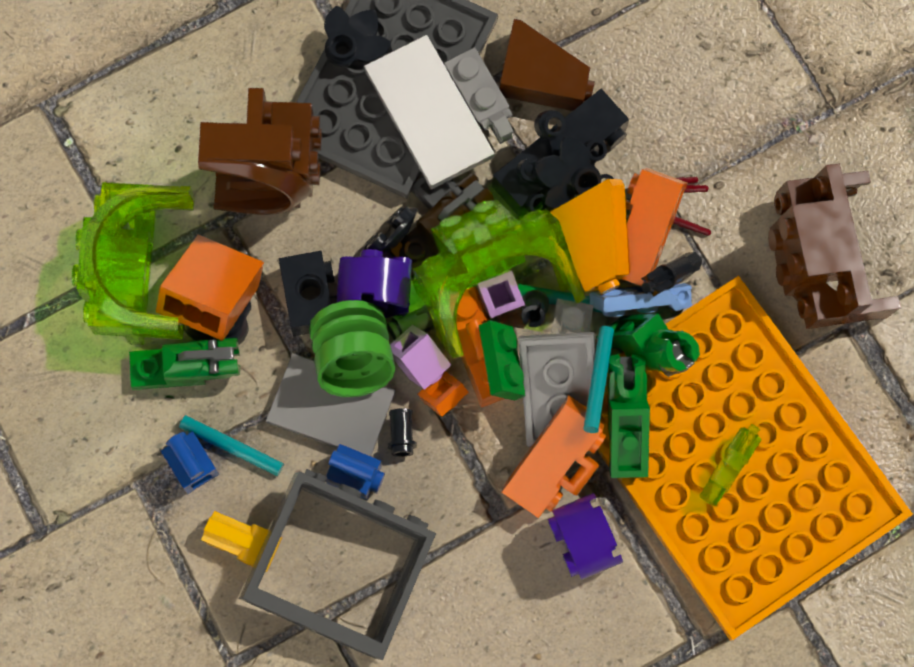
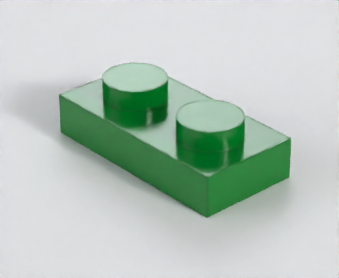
(502, 360)

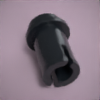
(531, 310)
(401, 433)

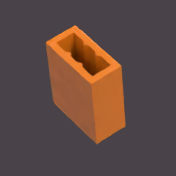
(209, 287)

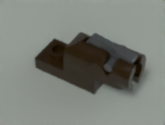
(420, 242)

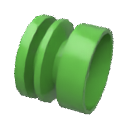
(351, 348)

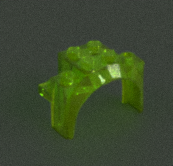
(481, 247)
(118, 261)

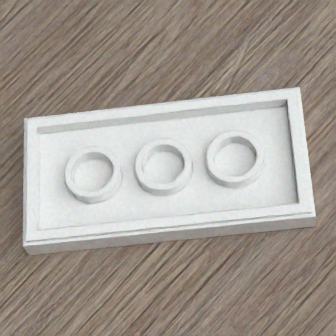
(429, 112)

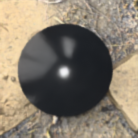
(400, 224)

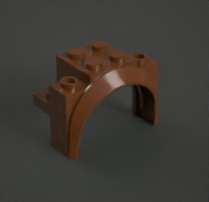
(267, 161)
(820, 245)

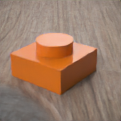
(443, 394)

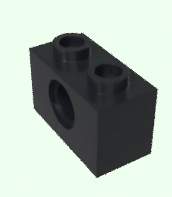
(299, 273)

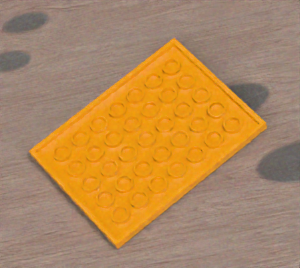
(799, 501)

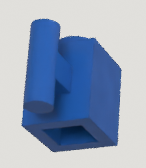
(189, 461)
(355, 471)

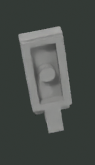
(481, 93)

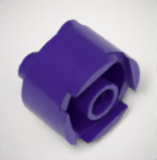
(376, 281)
(585, 536)

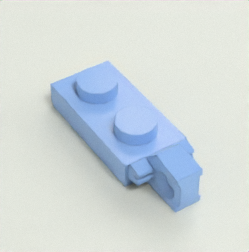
(627, 298)

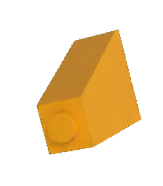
(597, 235)

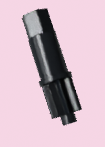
(669, 274)

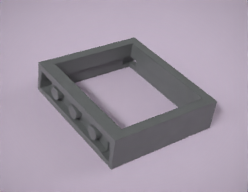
(377, 512)

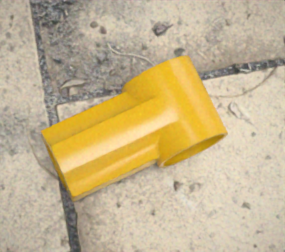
(236, 538)

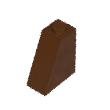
(543, 71)

